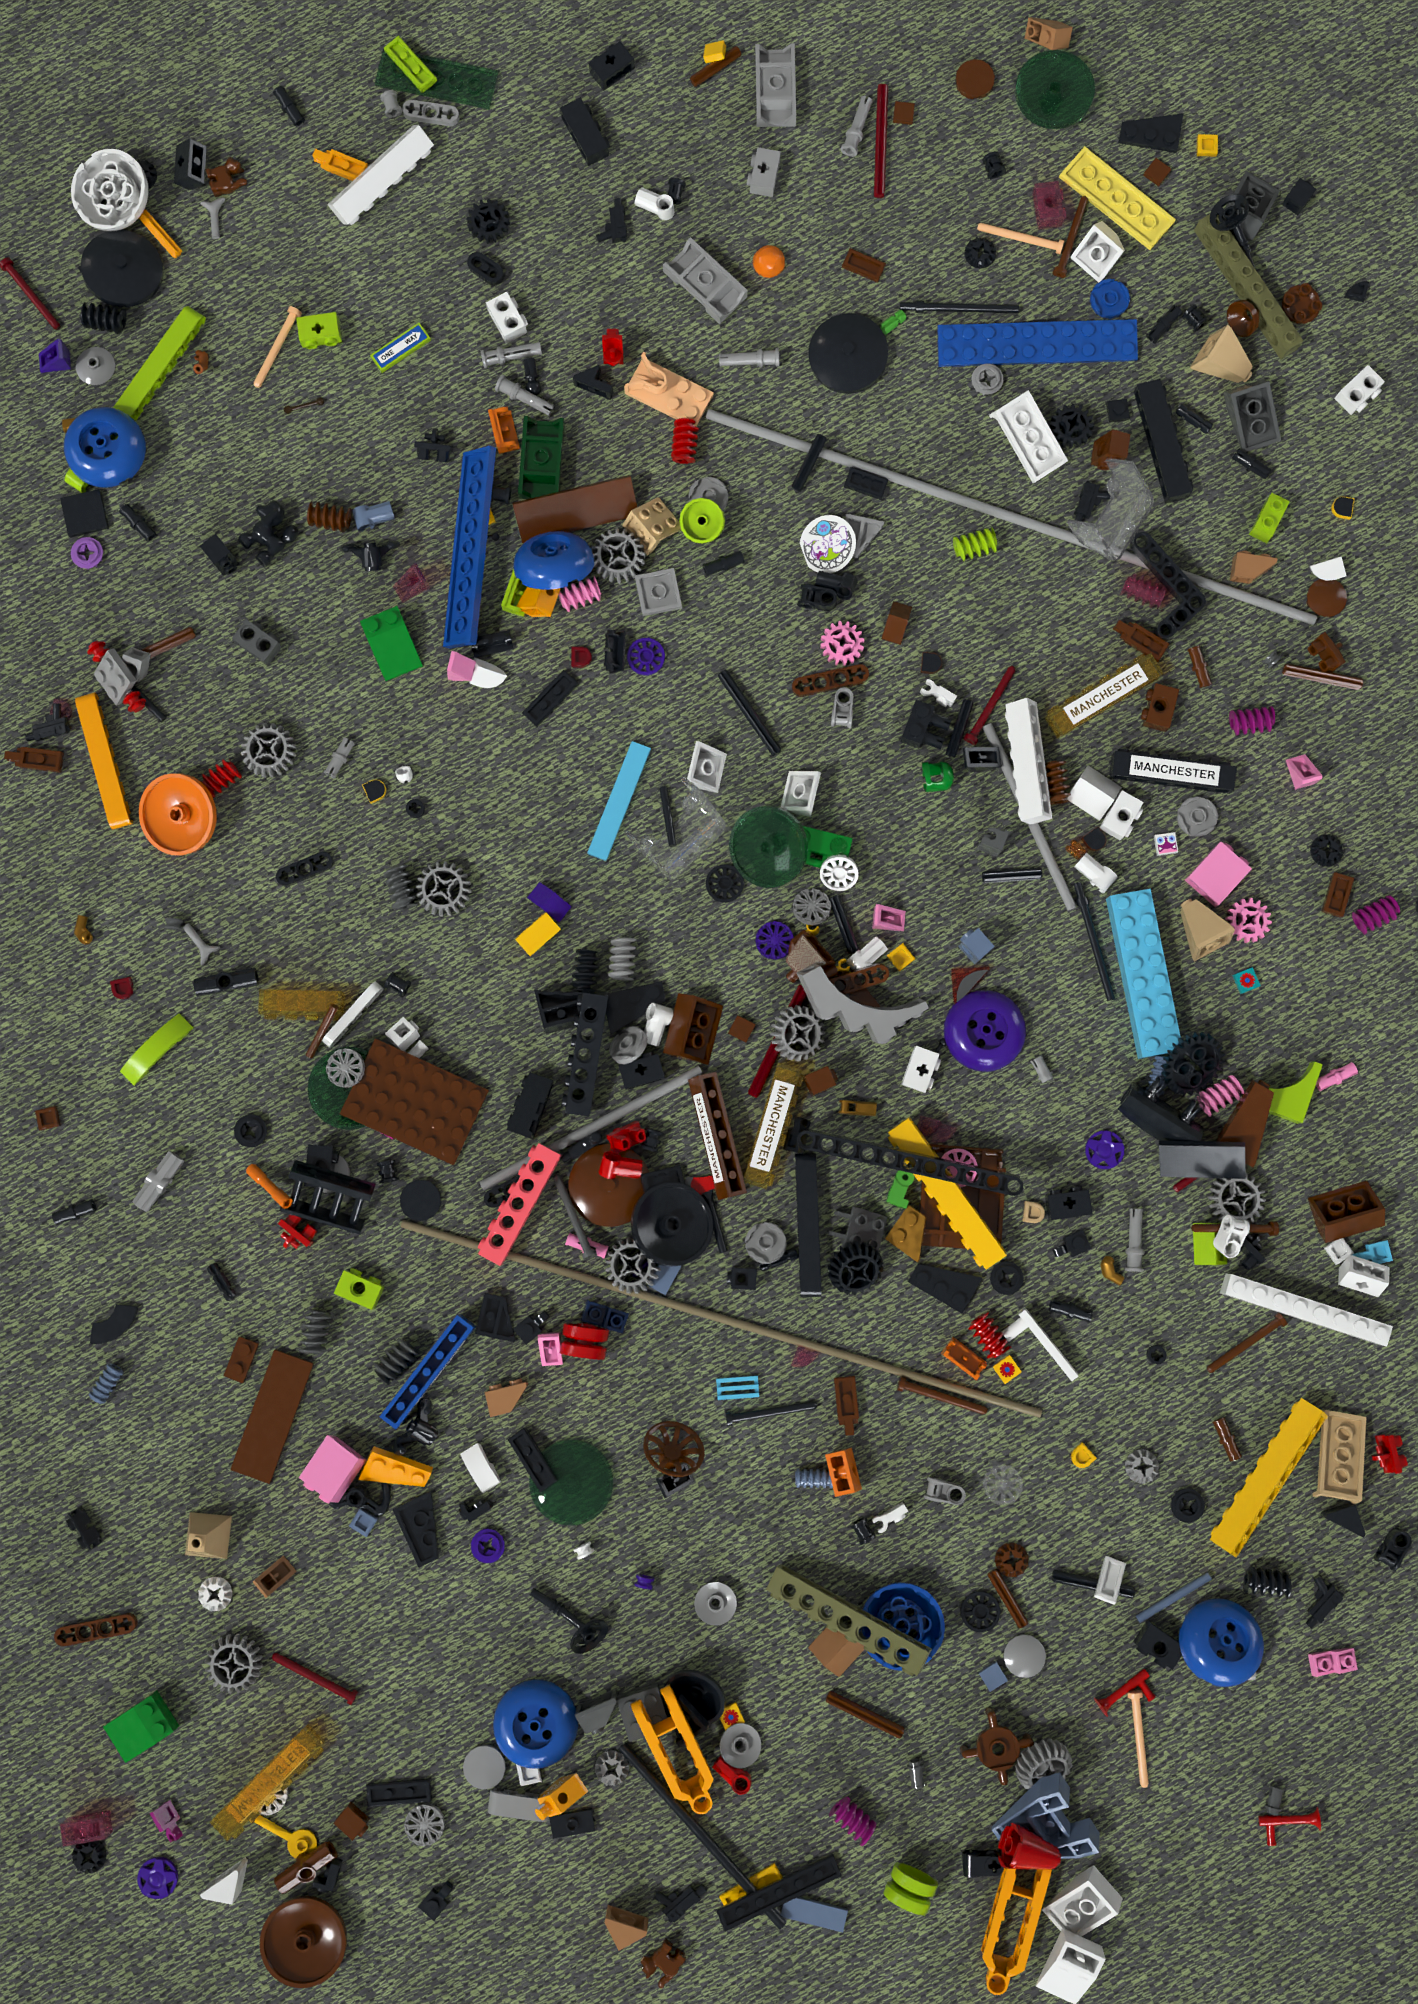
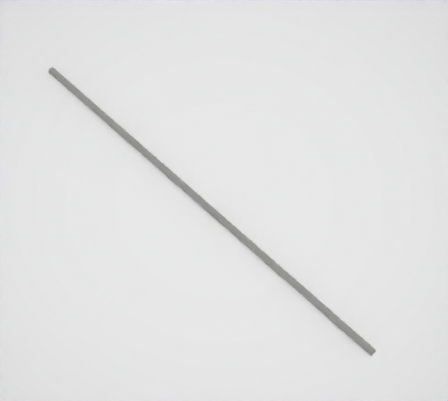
(997, 512)

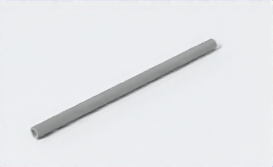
(1034, 828)

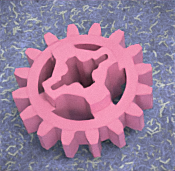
(834, 641)
(1254, 926)

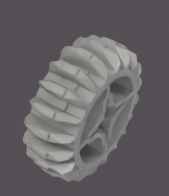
(626, 541)
(262, 755)
(434, 873)
(811, 1025)
(1254, 1194)
(626, 1272)
(225, 1664)
(1041, 1761)

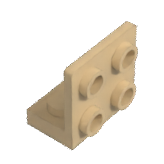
(651, 524)

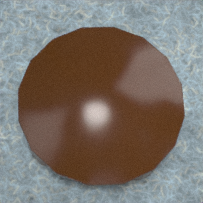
(1301, 304)
(1326, 597)

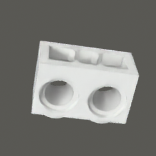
(504, 318)
(1358, 389)

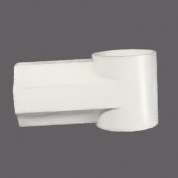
(654, 202)
(1097, 874)
(867, 955)
(657, 1018)

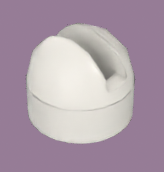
(404, 774)

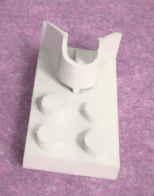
(1030, 436)

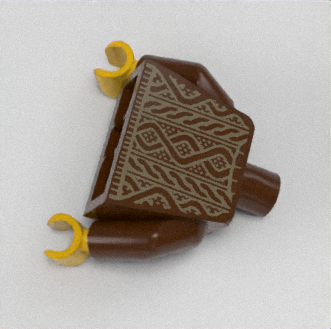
(807, 950)

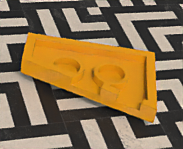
(394, 1469)

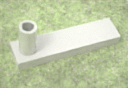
(1026, 1320)

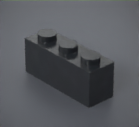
(585, 131)

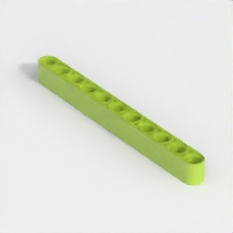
(152, 373)

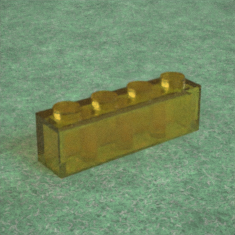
(299, 1004)

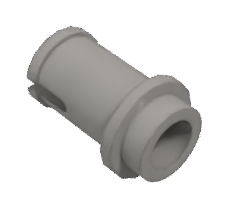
(1042, 1069)

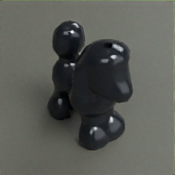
(263, 533)

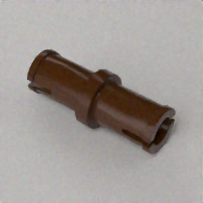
(1199, 666)
(1227, 1439)

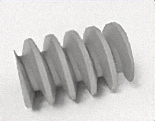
(621, 958)

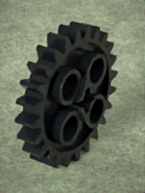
(1204, 1052)

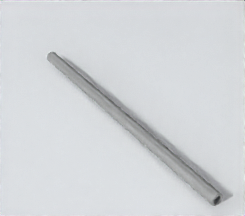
(597, 1124)

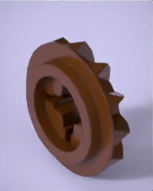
(1003, 1554)

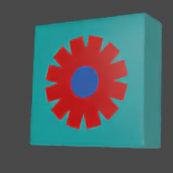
(1246, 980)

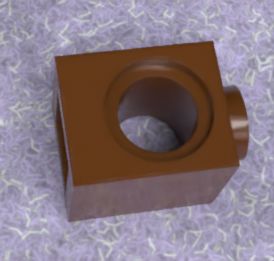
(352, 1821)

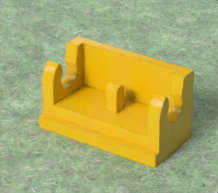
(537, 934)

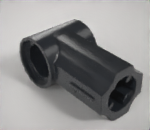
(842, 585)

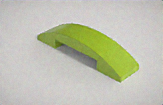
(155, 1048)

